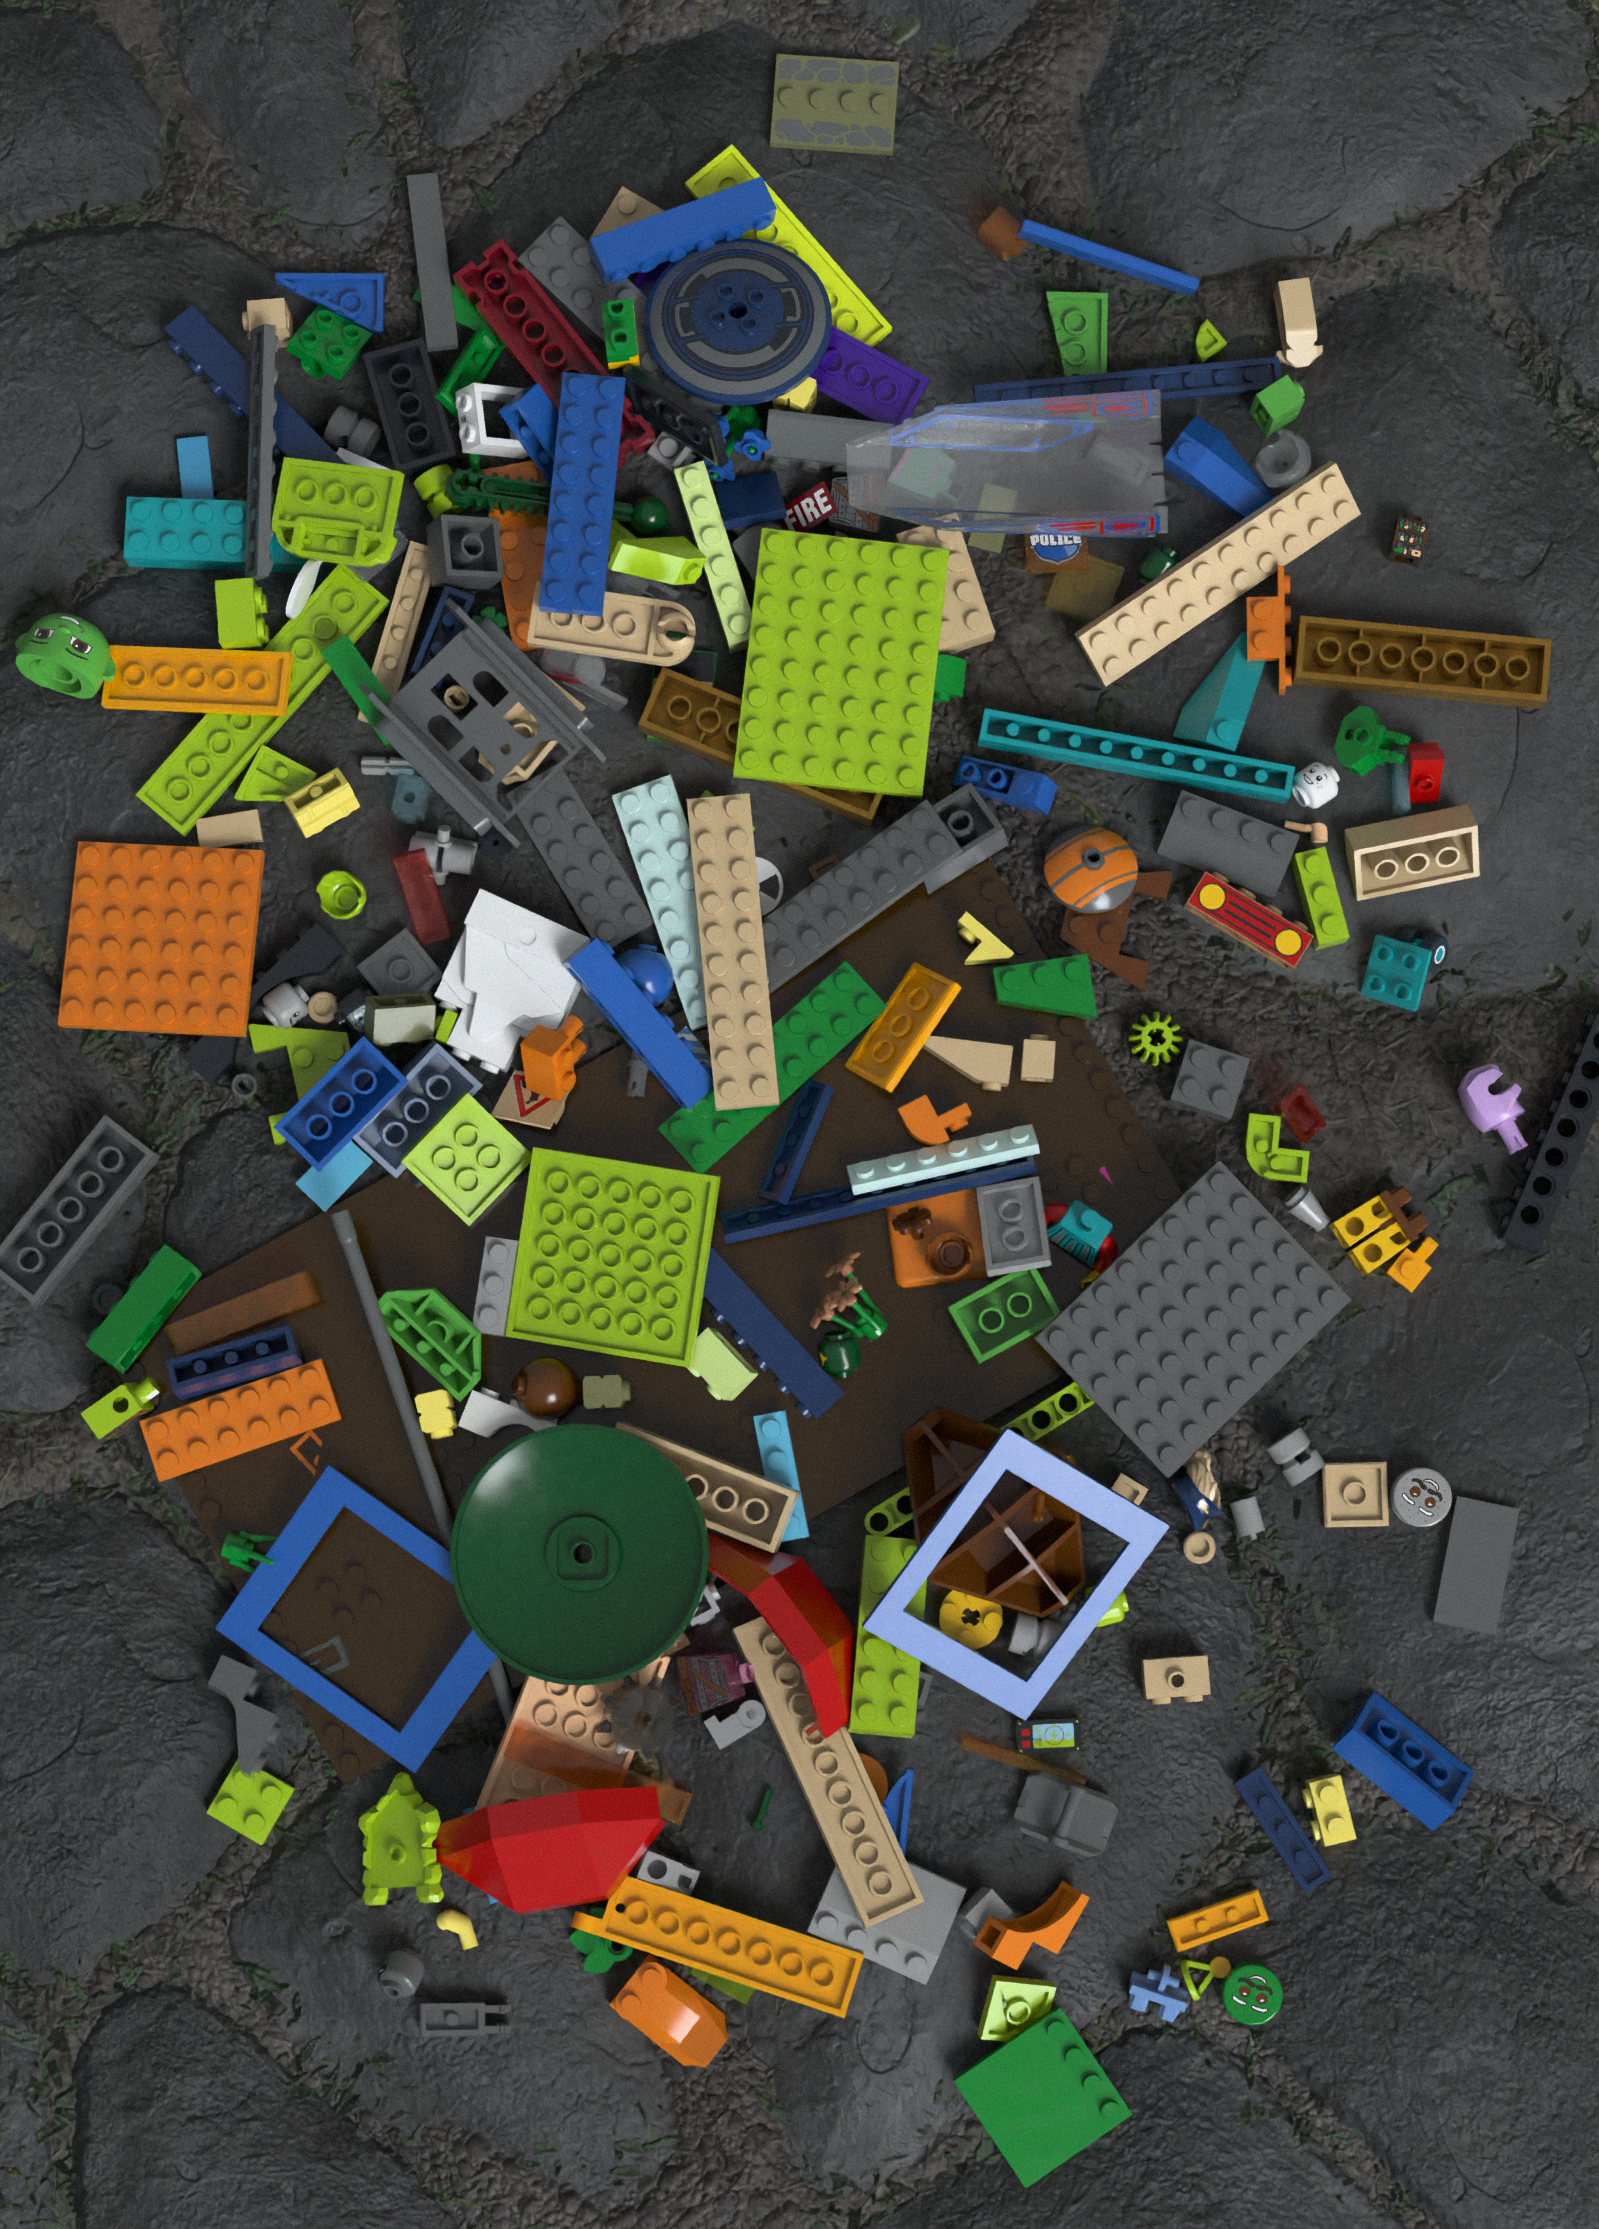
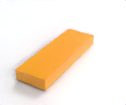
(1217, 1920)

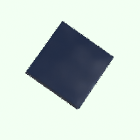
(750, 500)

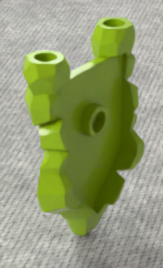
(400, 1845)

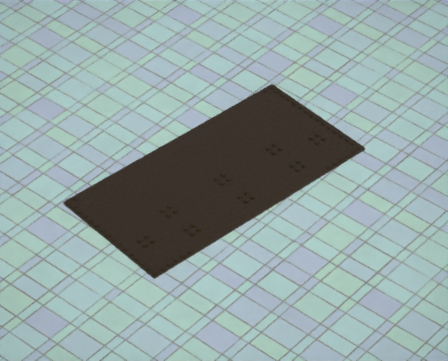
(405, 1618)

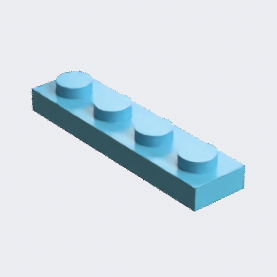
(780, 1465)

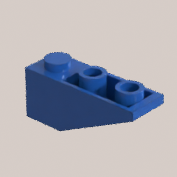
(1007, 784)

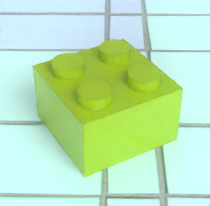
(240, 615)

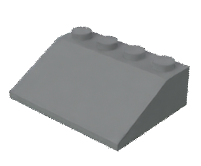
(903, 1942)

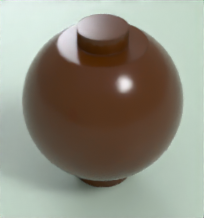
(547, 1388)

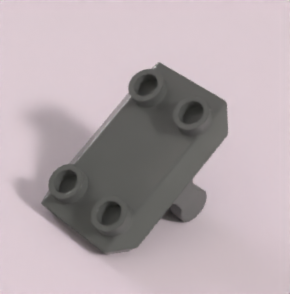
(1065, 1814)

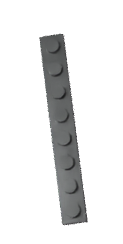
(261, 443)

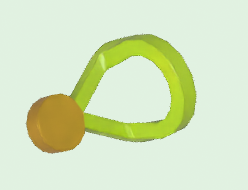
(1219, 1967)

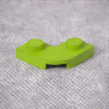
(1267, 1158)

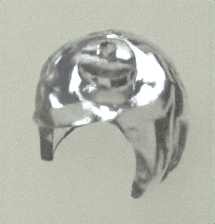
(1288, 449)

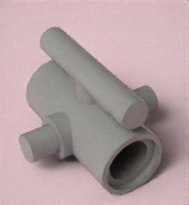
(446, 852)

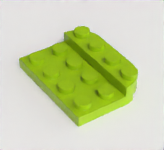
(337, 511)

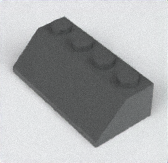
(813, 440)
(1228, 843)

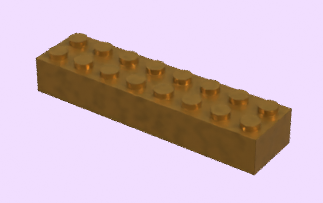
(1421, 662)
(708, 724)

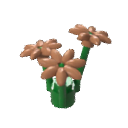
(867, 1320)

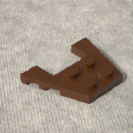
(1102, 933)

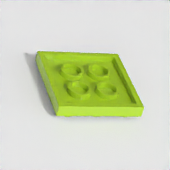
(467, 1158)

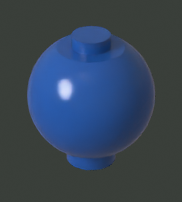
(650, 971)

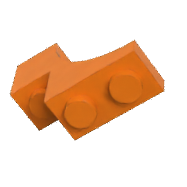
(1047, 1926)

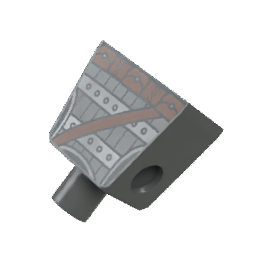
(849, 519)

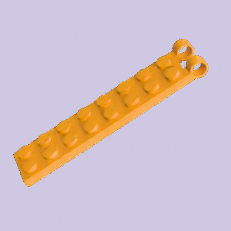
(728, 1945)

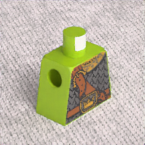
(121, 1408)

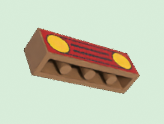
(1249, 921)

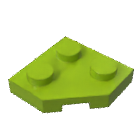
(1014, 2005)

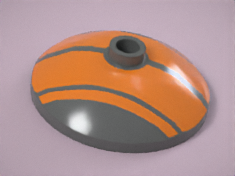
(1087, 884)

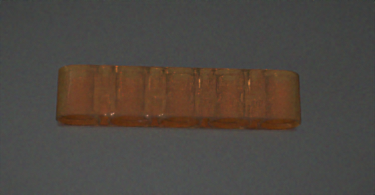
(242, 1314)

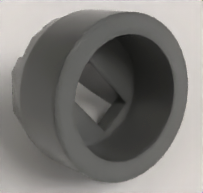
(248, 1082)

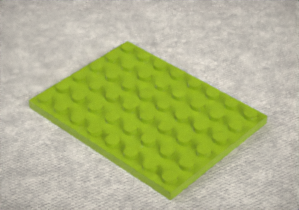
(841, 663)

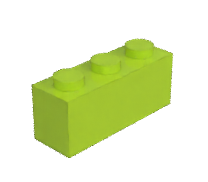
(1319, 898)

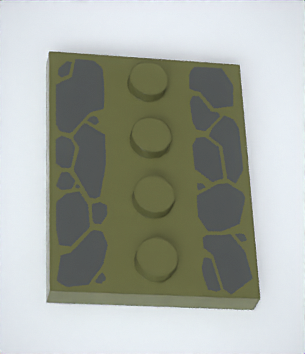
(834, 104)

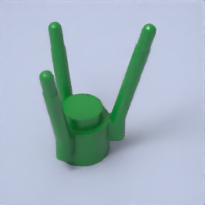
(239, 1549)

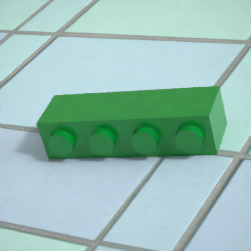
(143, 1309)

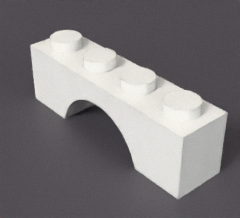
(487, 1414)

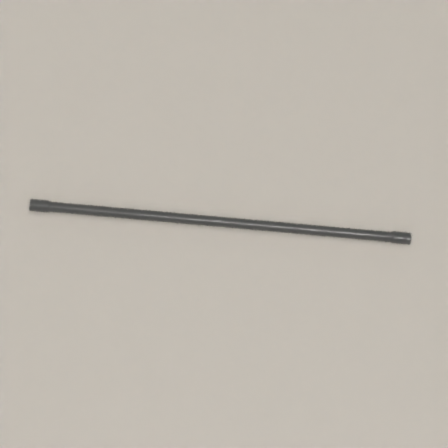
(348, 1239)

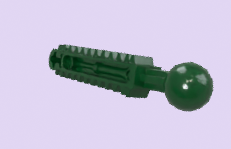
(646, 514)

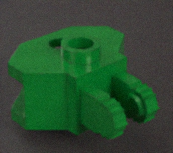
(1367, 743)

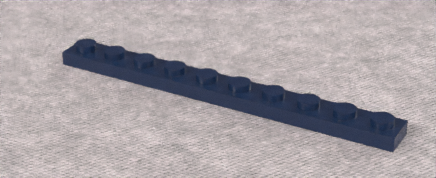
(1173, 382)
(841, 1202)

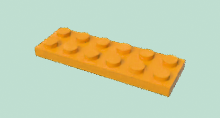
(199, 680)

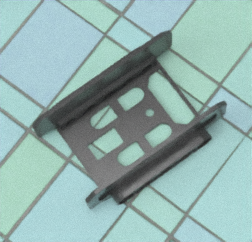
(472, 651)

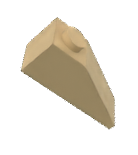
(978, 1061)

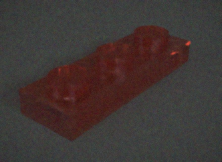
(422, 896)

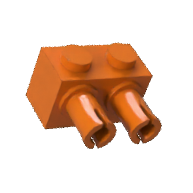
(550, 1058)

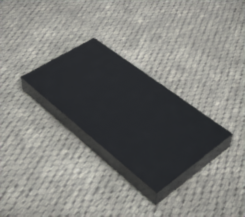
(675, 416)

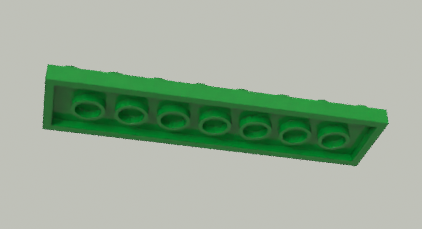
(802, 1045)

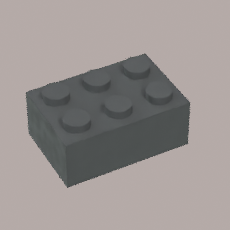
(974, 830)

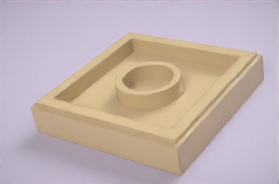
(1355, 1494)

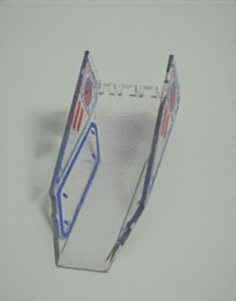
(1020, 467)

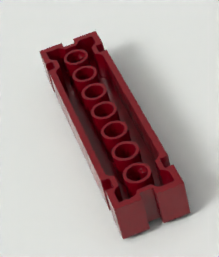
(538, 334)

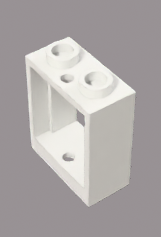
(473, 430)

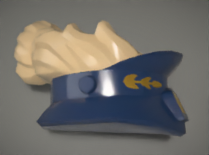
(1198, 1490)

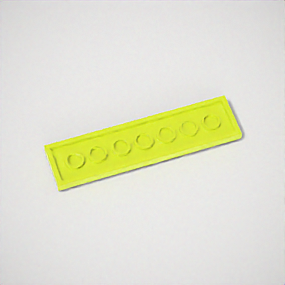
(849, 306)

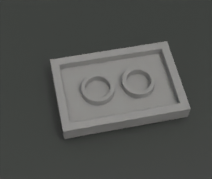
(1013, 1226)

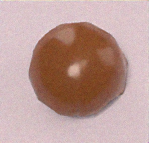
(949, 1255)

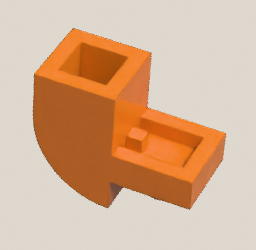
(926, 1126)

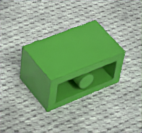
(1277, 405)

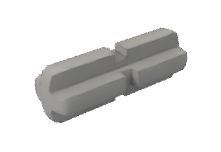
(380, 766)

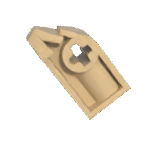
(1296, 323)

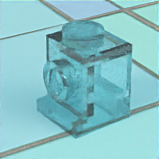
(417, 809)

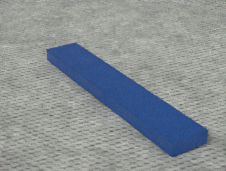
(1107, 257)

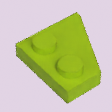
(273, 777)

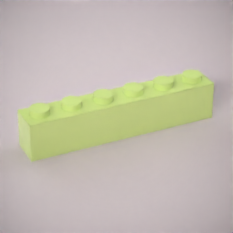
(713, 542)

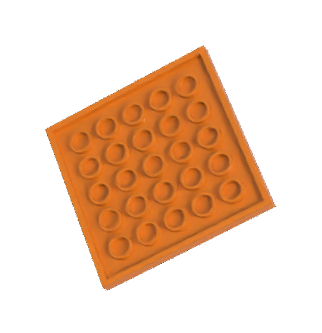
(161, 939)

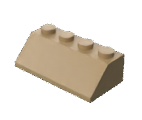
(1412, 852)

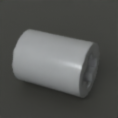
(1247, 1517)

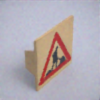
(526, 1106)

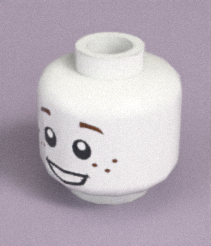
(1315, 785)

